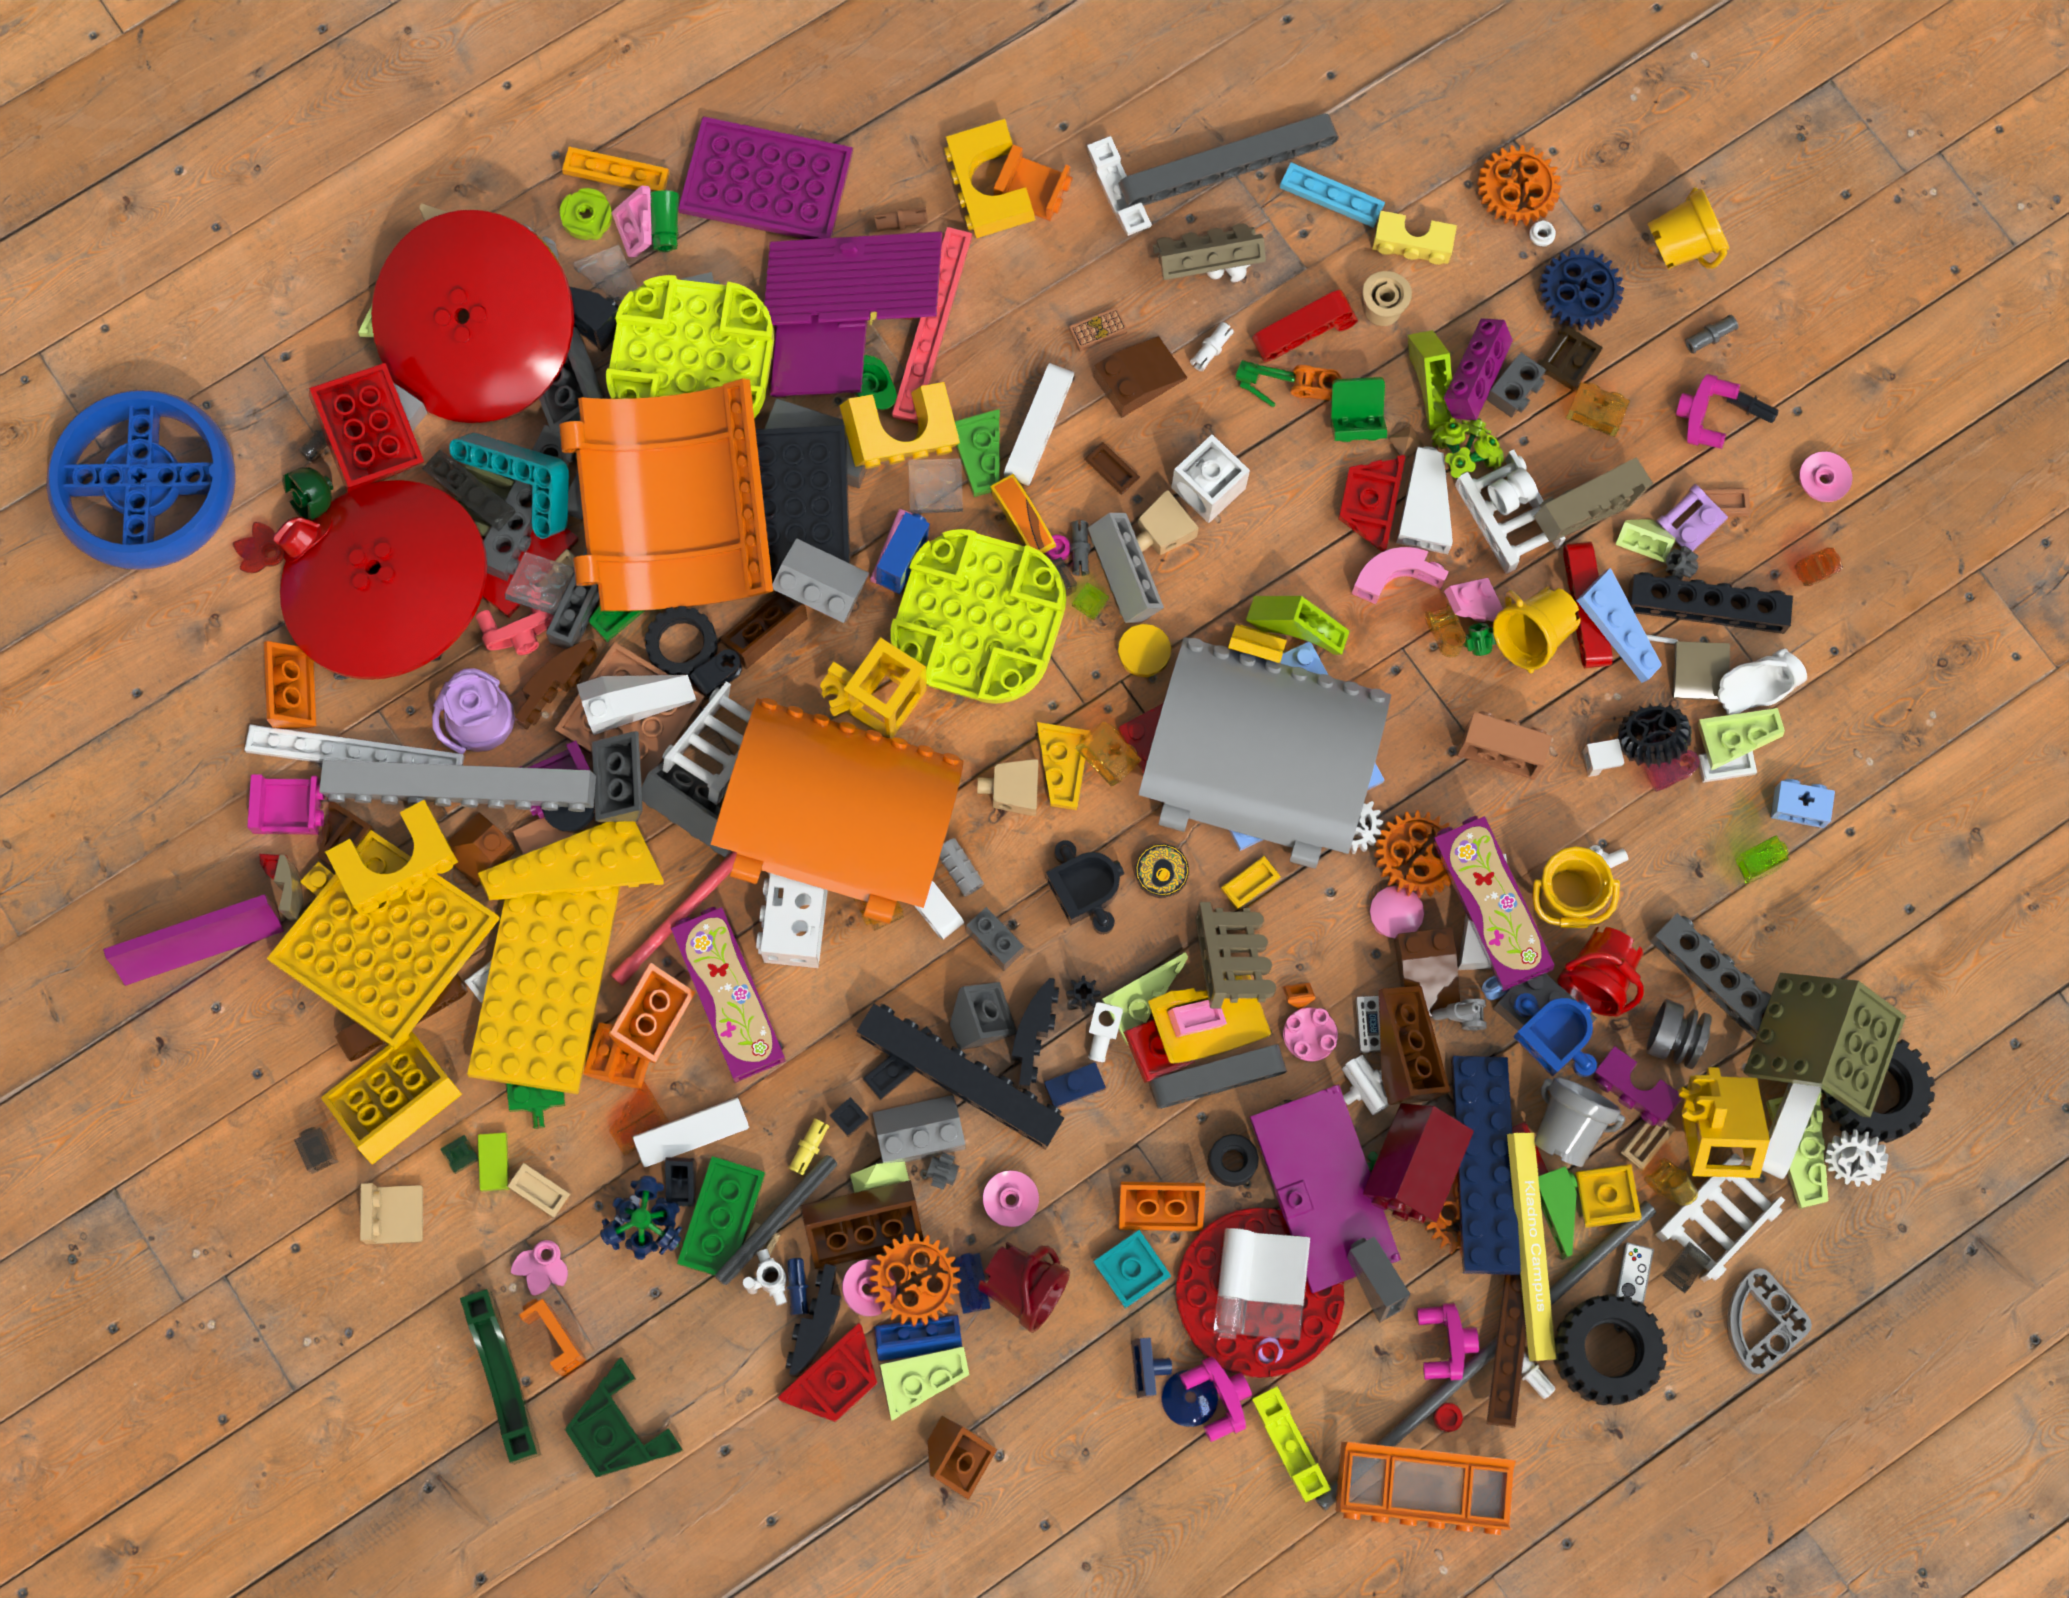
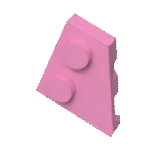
(634, 221)

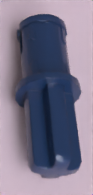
(797, 1286)

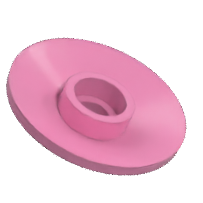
(1832, 468)
(1013, 1184)
(852, 1291)

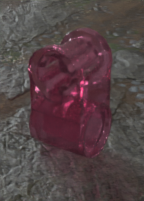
(1670, 774)

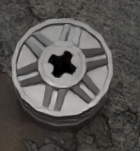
(1675, 1033)

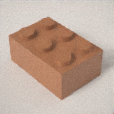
(1505, 745)

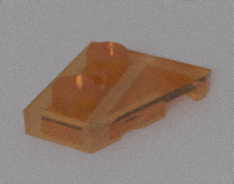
(637, 1117)

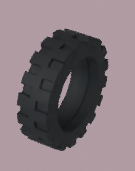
(680, 616)

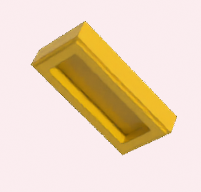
(1250, 883)

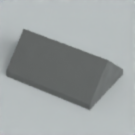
(617, 778)

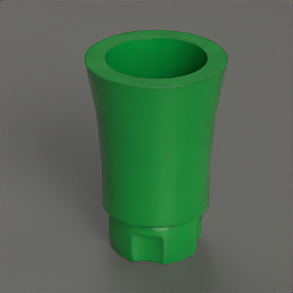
(664, 220)

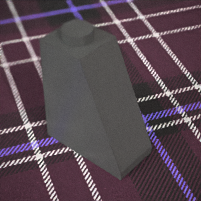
(1378, 1278)

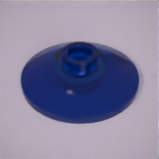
(1188, 1413)

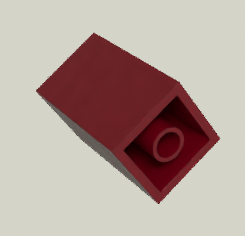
(1418, 1163)

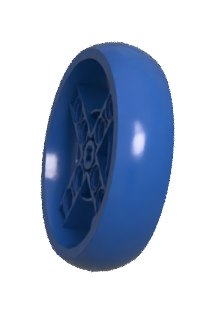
(141, 409)

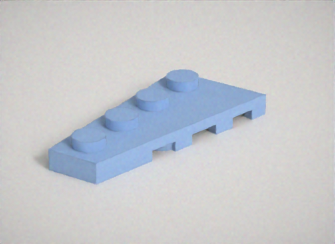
(1616, 620)

